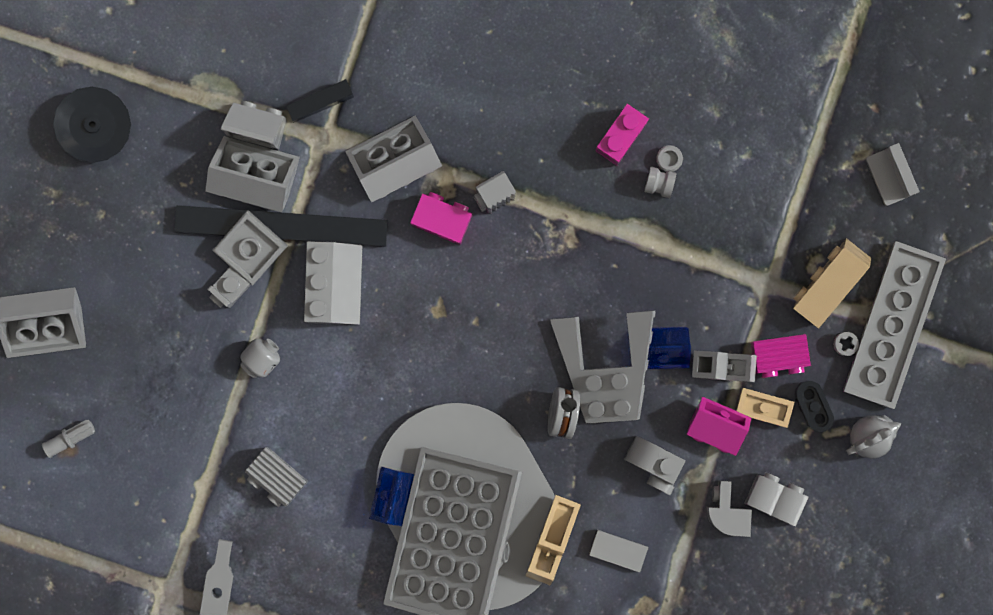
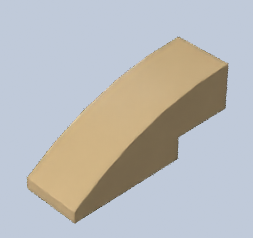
(553, 540)

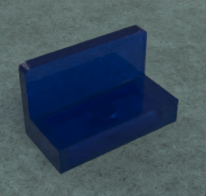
(669, 348)
(391, 496)

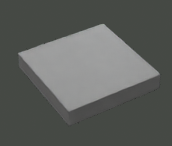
(250, 247)

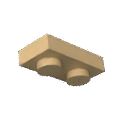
(765, 407)

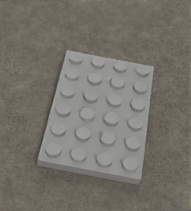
(452, 536)

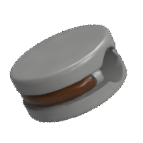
(563, 413)

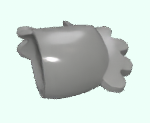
(873, 436)

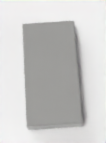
(618, 551)

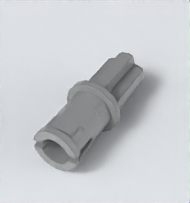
(68, 438)

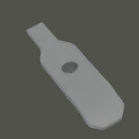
(218, 577)

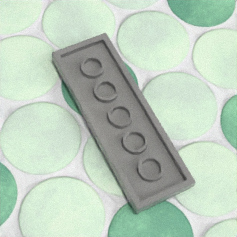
(894, 325)

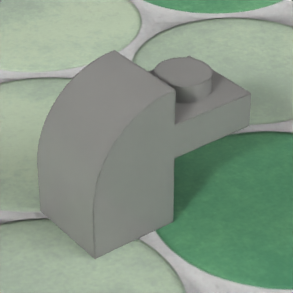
(724, 366)
(654, 460)
(726, 519)

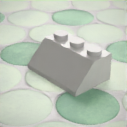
(393, 158)
(252, 174)
(333, 283)
(41, 322)

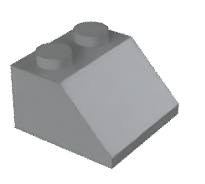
(255, 125)

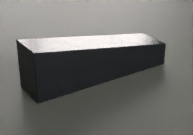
(320, 101)

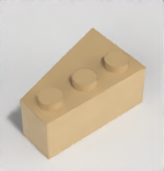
(832, 283)

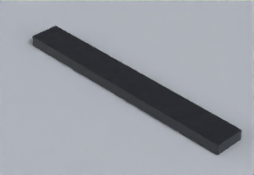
(285, 225)

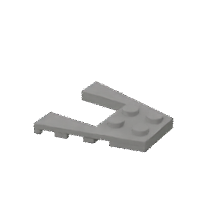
(608, 392)

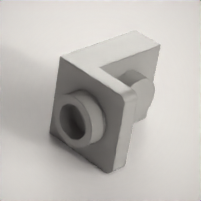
(228, 288)

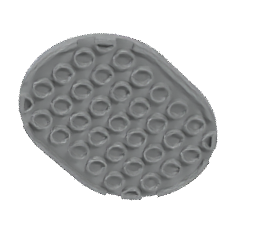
(488, 438)

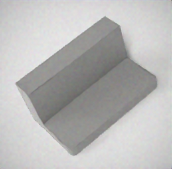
(892, 175)

